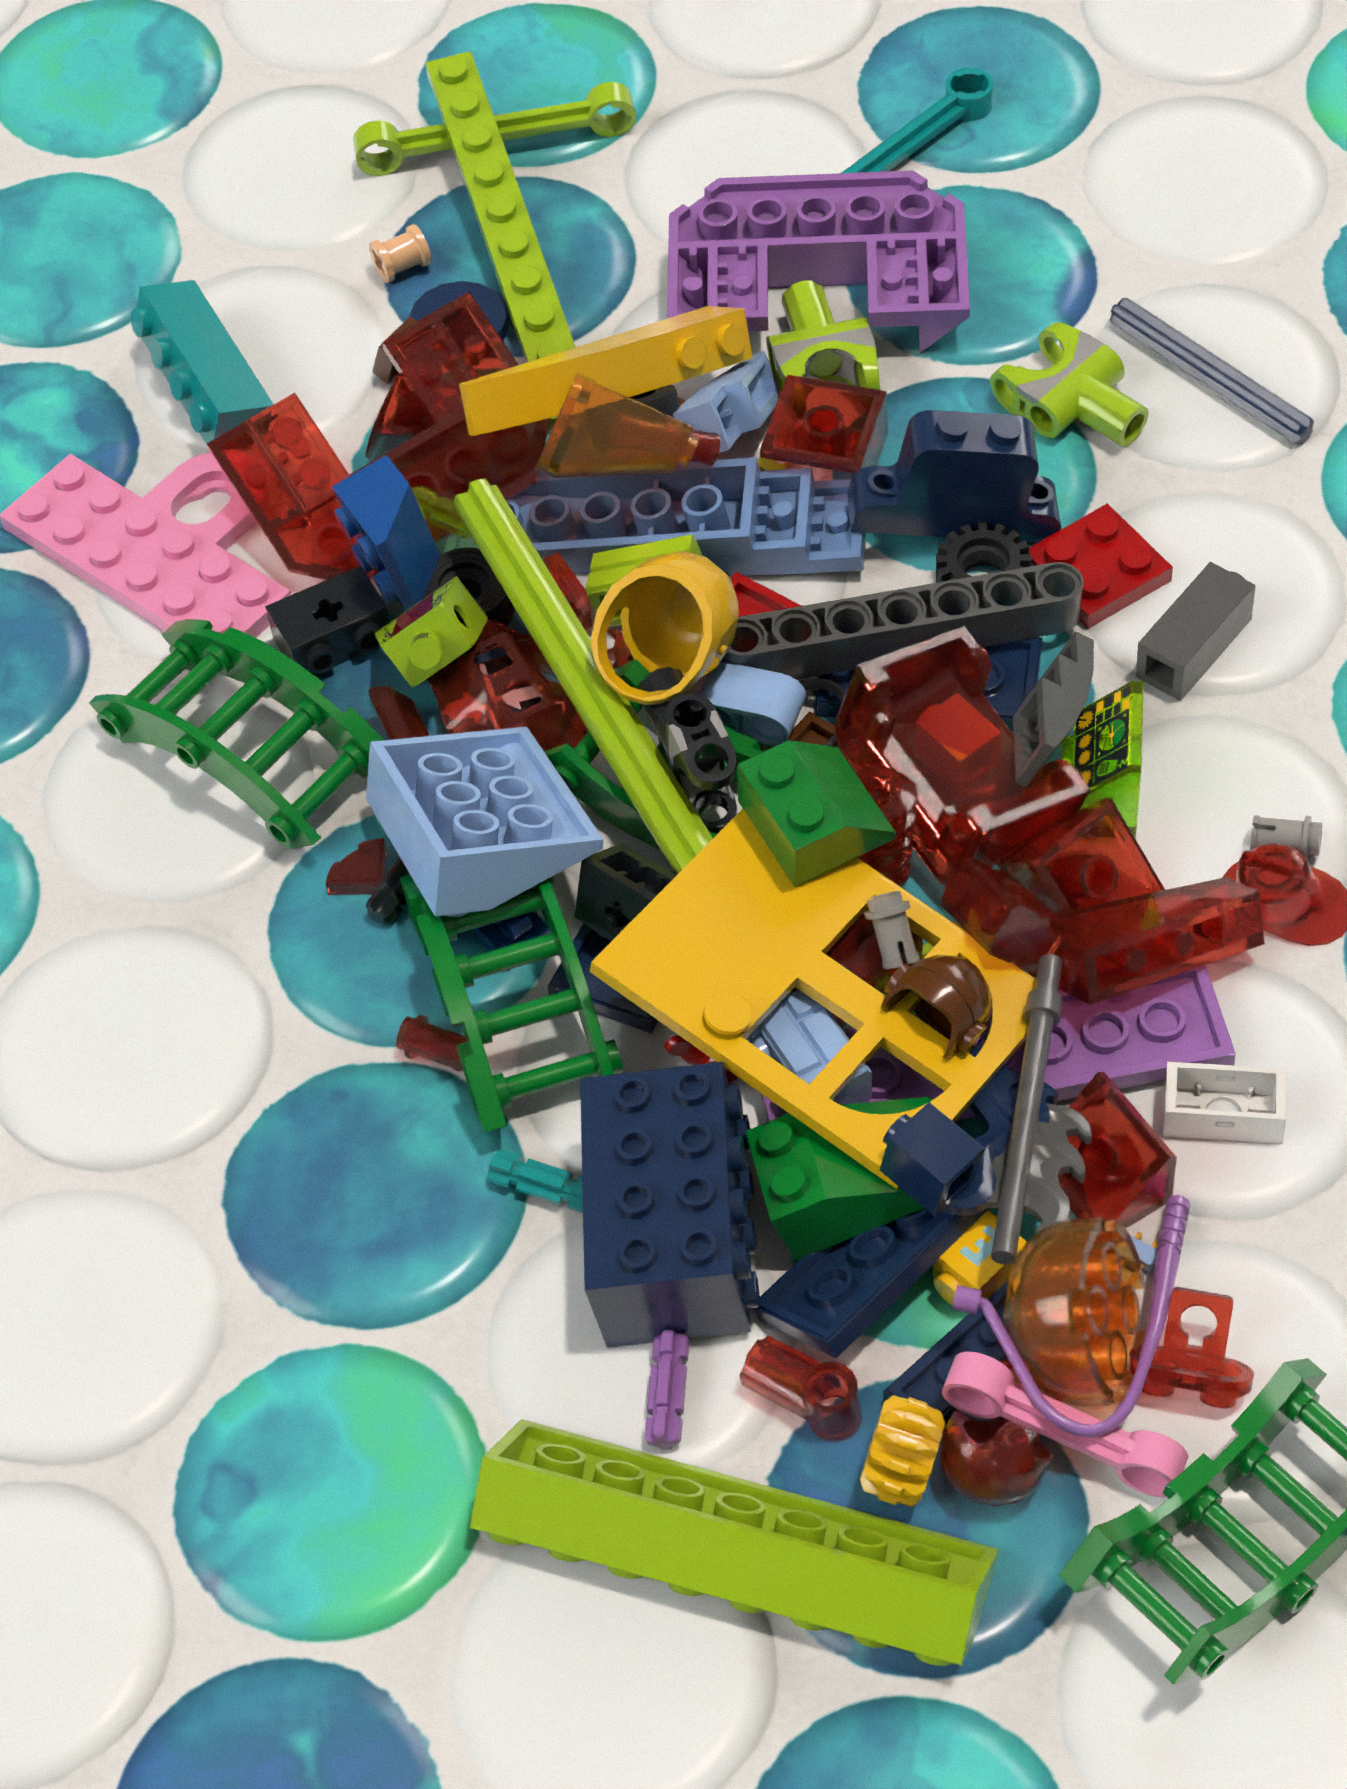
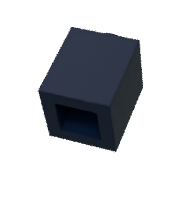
(930, 1157)

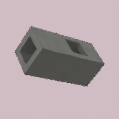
(1195, 630)

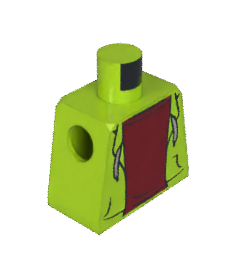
(431, 633)

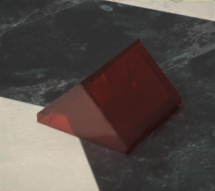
(1125, 1164)

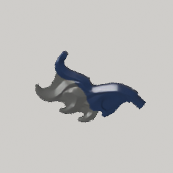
(1050, 1156)

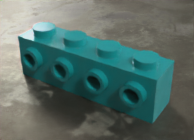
(197, 357)

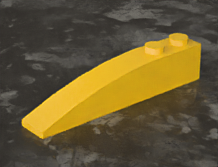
(623, 362)

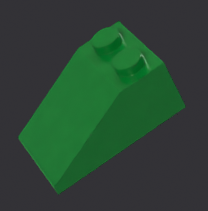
(817, 1190)

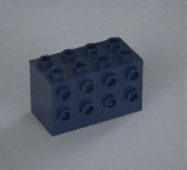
(667, 1204)

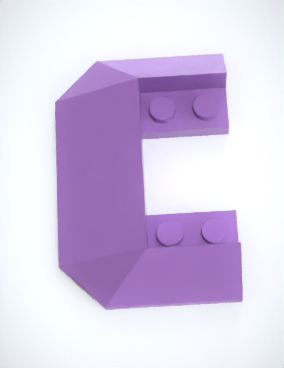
(829, 231)

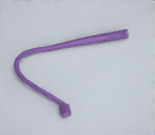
(1164, 1278)

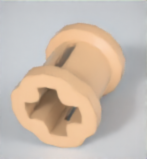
(400, 253)

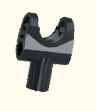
(694, 745)

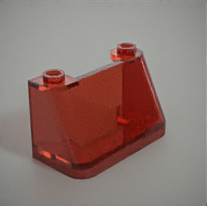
(930, 721)

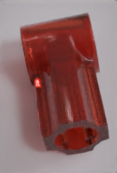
(802, 1385)

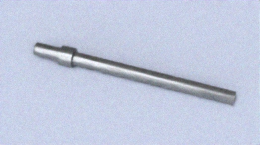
(1042, 1014)

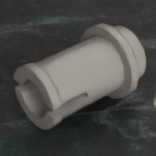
(1300, 835)
(892, 929)

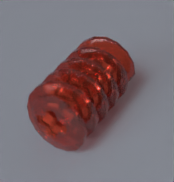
(897, 800)

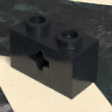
(329, 621)
(617, 888)

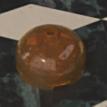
(1077, 1309)

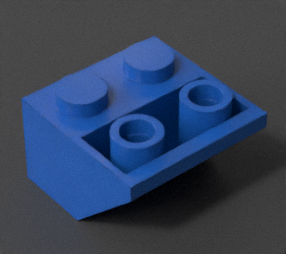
(388, 531)

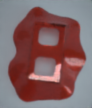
(475, 702)

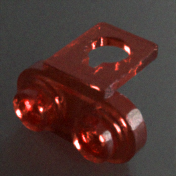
(1196, 1367)

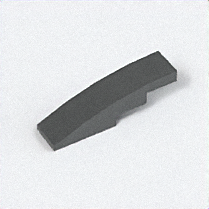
(1052, 707)

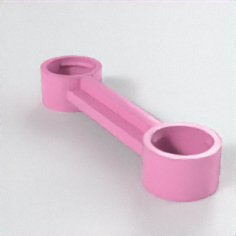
(988, 1390)

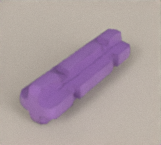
(667, 1389)

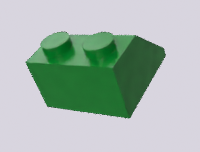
(810, 808)

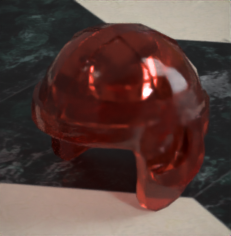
(992, 1459)

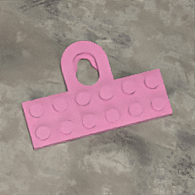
(139, 548)

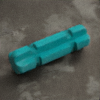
(536, 1179)

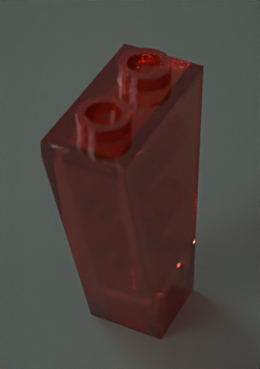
(1155, 937)

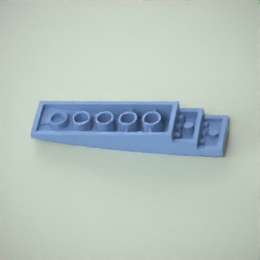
(736, 512)

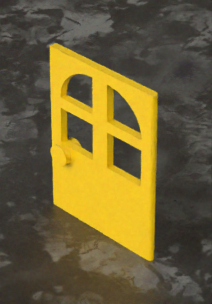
(740, 936)

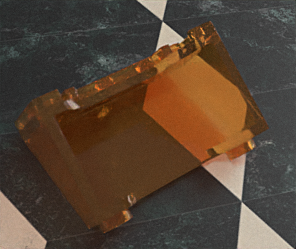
(613, 436)

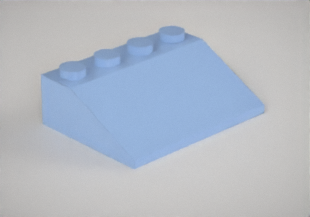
(476, 815)

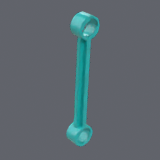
(950, 108)

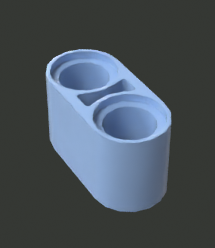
(755, 701)

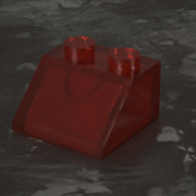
(827, 425)

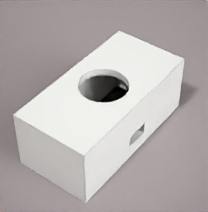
(1255, 1090)

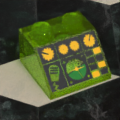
(1109, 749)

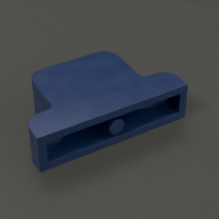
(957, 474)

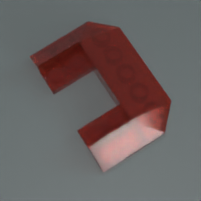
(288, 467)

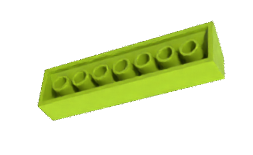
(735, 1541)

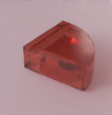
(360, 870)

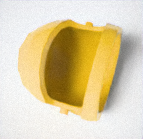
(673, 615)

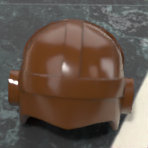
(953, 996)

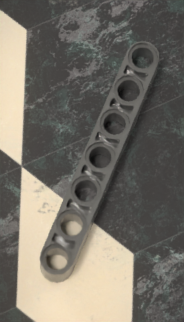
(861, 628)

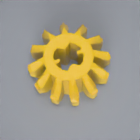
(902, 1451)

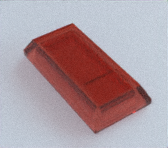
(397, 713)

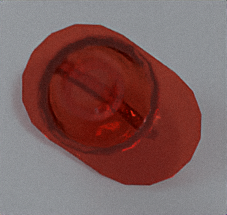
(398, 416)
(1294, 897)

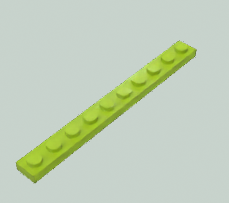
(499, 208)

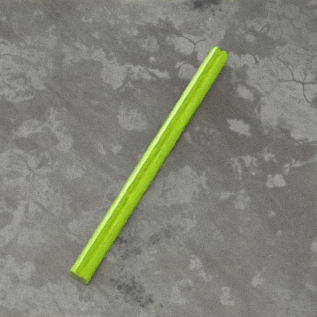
(569, 654)

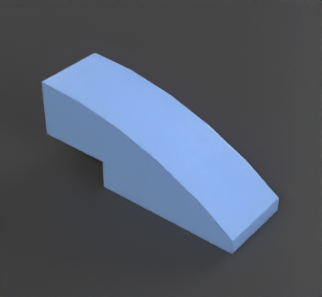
(733, 401)

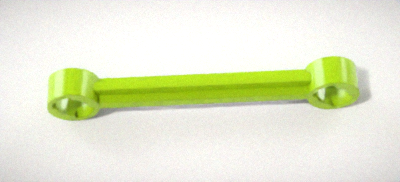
(510, 126)

